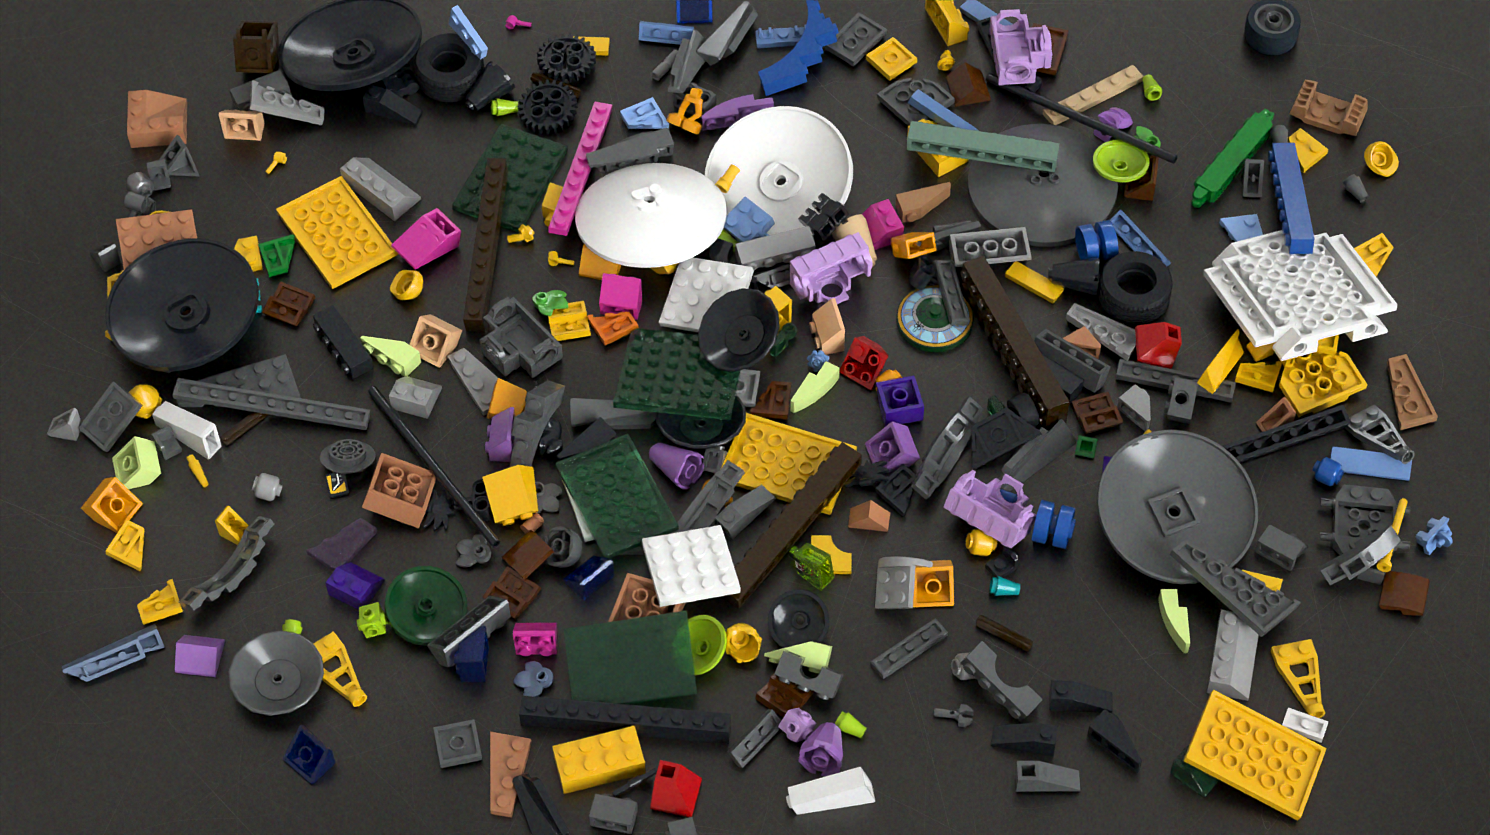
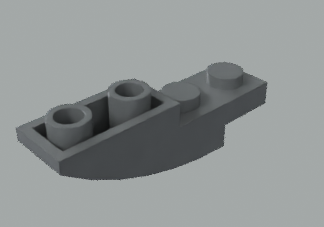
(1362, 557)

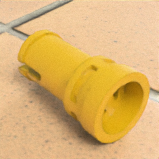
(726, 180)

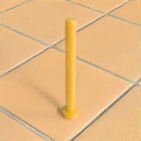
(1384, 564)

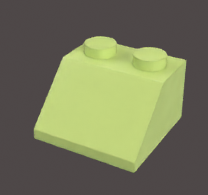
(137, 463)

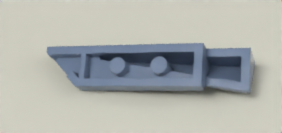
(115, 654)

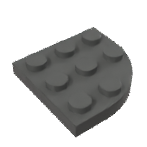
(897, 95)

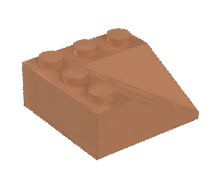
(155, 118)
(399, 490)
(639, 600)

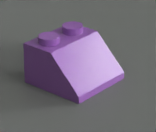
(501, 438)
(893, 445)

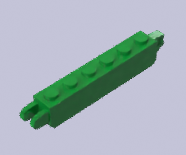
(1232, 158)

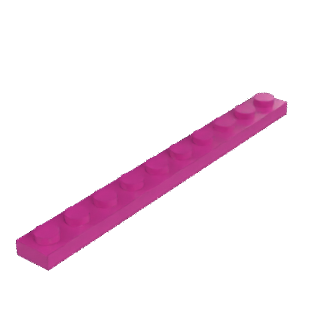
(579, 169)

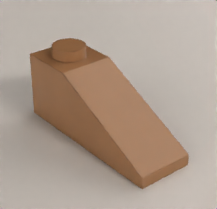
(919, 202)

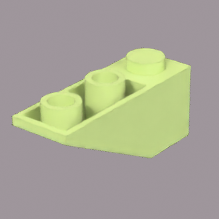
(395, 354)
(815, 654)

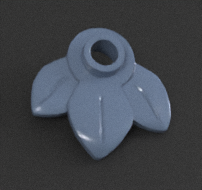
(531, 679)

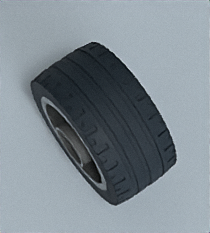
(1272, 27)

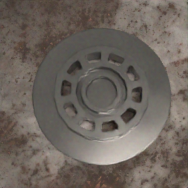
(347, 456)

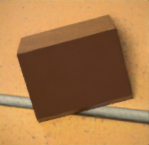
(967, 85)
(1145, 186)

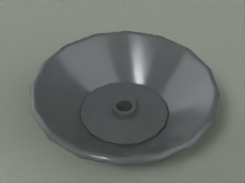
(273, 657)

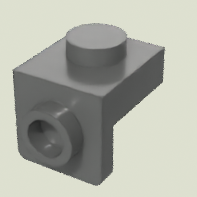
(159, 174)

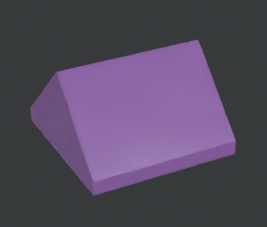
(198, 655)

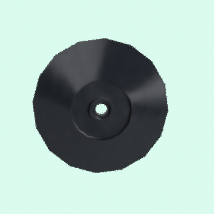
(727, 322)
(702, 431)

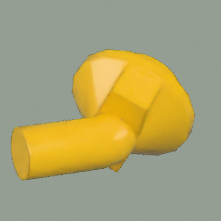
(946, 61)
(525, 233)

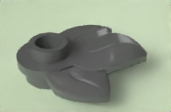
(547, 497)
(473, 551)

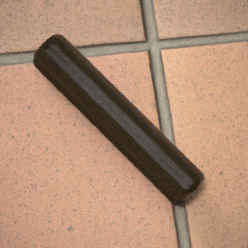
(536, 77)
(242, 427)
(1004, 633)

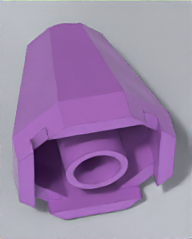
(823, 750)

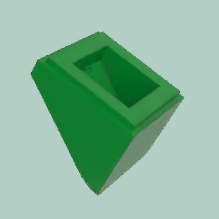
(1086, 446)

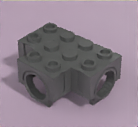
(518, 340)

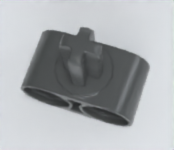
(139, 204)

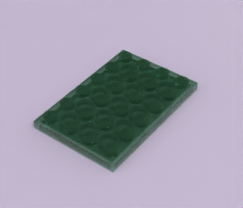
(530, 167)
(616, 496)
(631, 659)

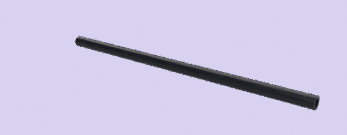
(1084, 119)
(434, 467)

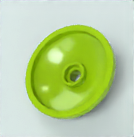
(1120, 161)
(709, 634)

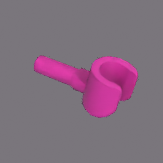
(512, 21)

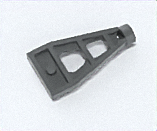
(1372, 417)

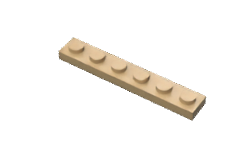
(1096, 93)

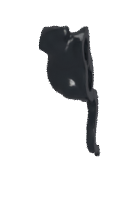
(550, 438)

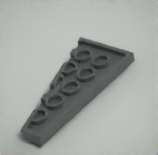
(265, 376)
(1239, 591)

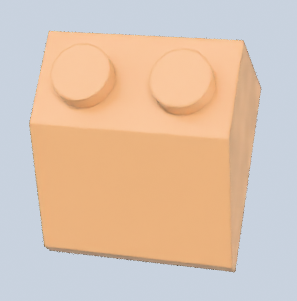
(242, 124)
(828, 328)
(435, 339)

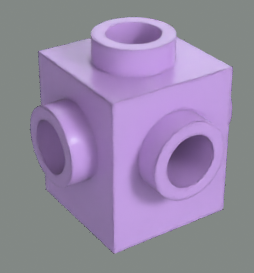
(797, 725)

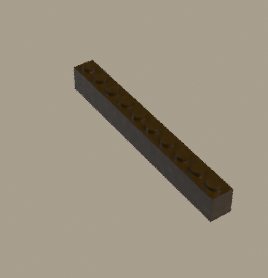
(485, 244)
(793, 521)

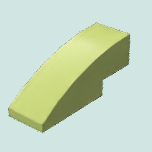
(815, 387)
(1175, 618)

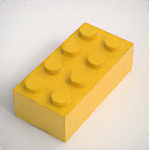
(599, 759)

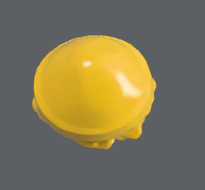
(148, 398)
(743, 642)

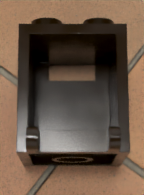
(256, 46)

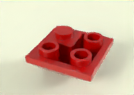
(1158, 343)
(864, 361)
(675, 789)

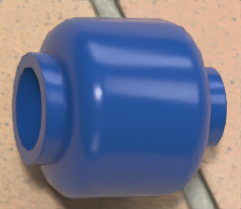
(1328, 471)

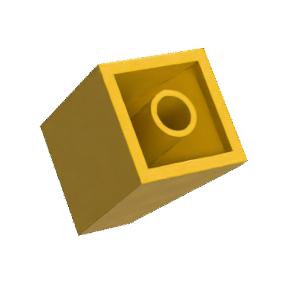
(512, 494)

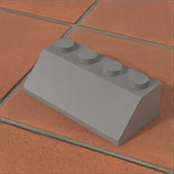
(379, 187)
(994, 245)
(774, 248)
(1233, 657)

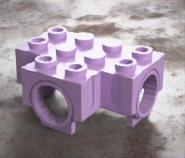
(1019, 48)
(830, 265)
(988, 511)

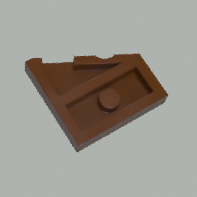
(774, 402)

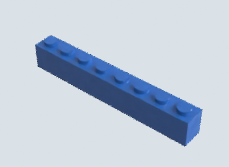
(1291, 198)

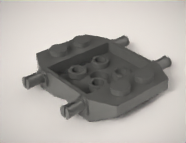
(1346, 521)

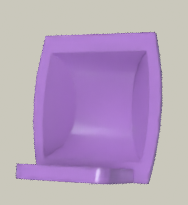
(1113, 117)

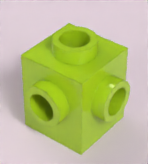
(372, 620)

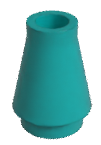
(1002, 586)

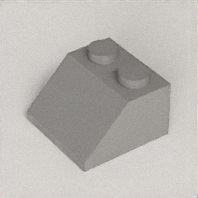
(414, 396)

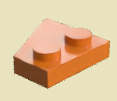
(612, 326)

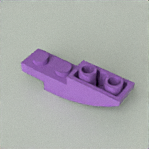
(732, 110)

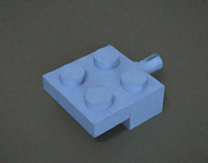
(748, 221)

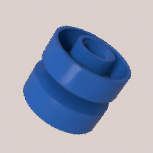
(1097, 241)
(1049, 523)

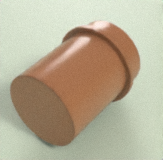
(532, 523)

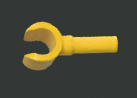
(279, 157)
(553, 259)

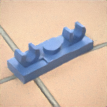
(664, 32)
(778, 37)

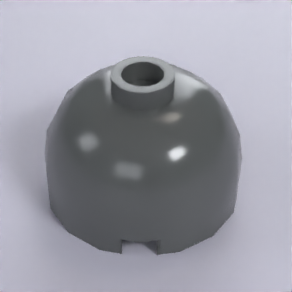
(566, 547)

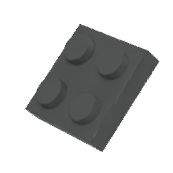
(457, 743)

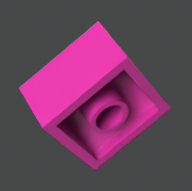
(883, 223)

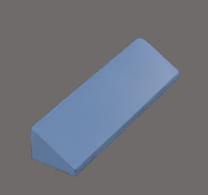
(937, 111)
(1135, 237)
(1370, 463)

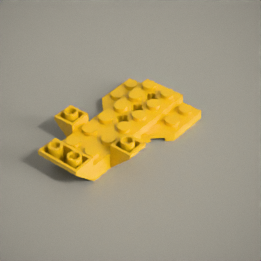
(1303, 387)

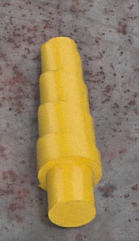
(196, 468)

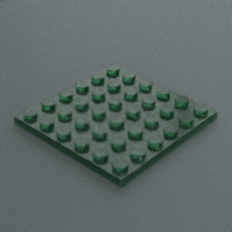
(672, 377)

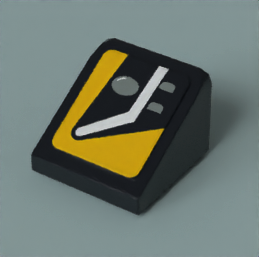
(336, 484)

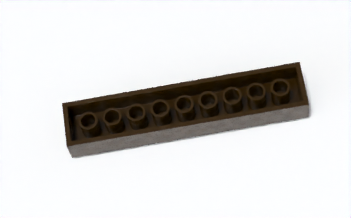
(1013, 341)

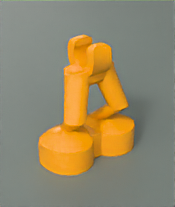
(688, 123)

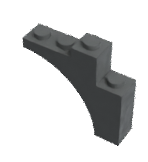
(530, 424)

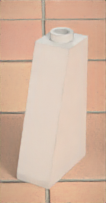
(189, 429)
(831, 792)

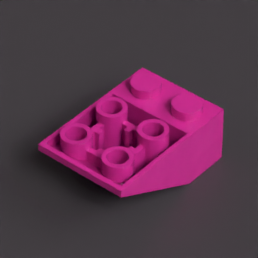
(428, 239)

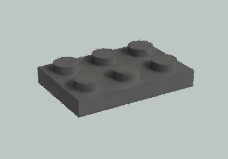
(856, 39)
(110, 416)

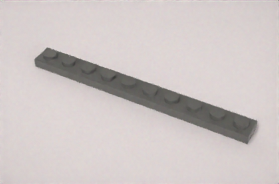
(271, 404)

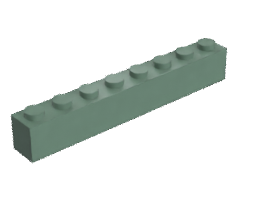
(983, 146)

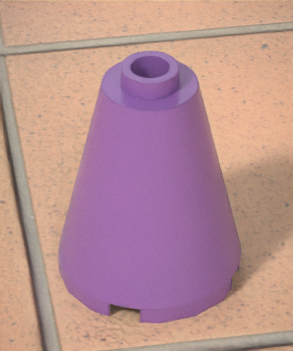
(677, 464)

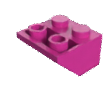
(620, 295)
(535, 638)

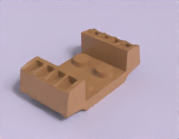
(1328, 111)

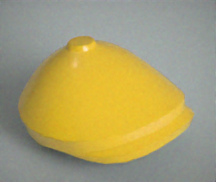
(1381, 158)
(407, 285)

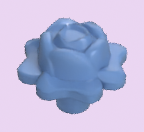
(817, 360)

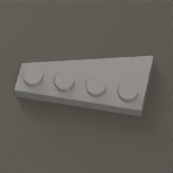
(284, 105)
(1108, 332)
(475, 377)

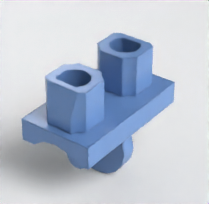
(1438, 535)

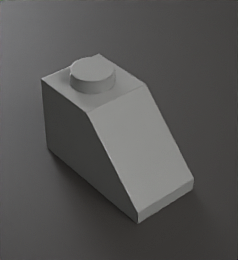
(1136, 406)

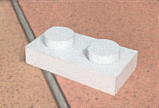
(1305, 724)

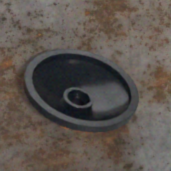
(784, 615)

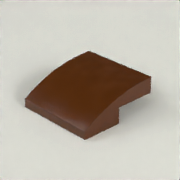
(289, 304)
(1096, 412)
(527, 554)
(514, 589)
(1404, 593)
(782, 696)

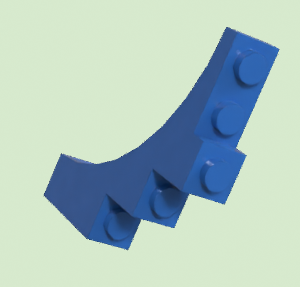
(807, 52)

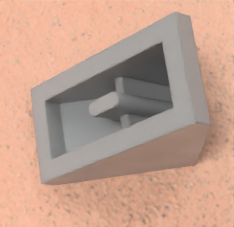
(66, 425)

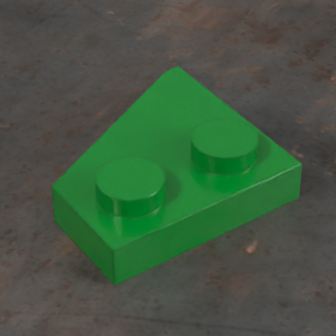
(277, 254)

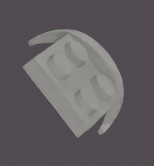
(897, 581)

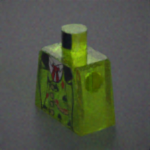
(813, 565)

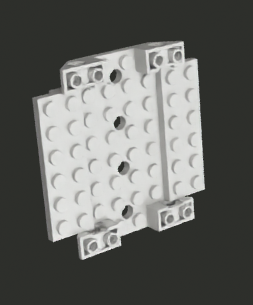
(1274, 303)

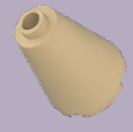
(856, 224)

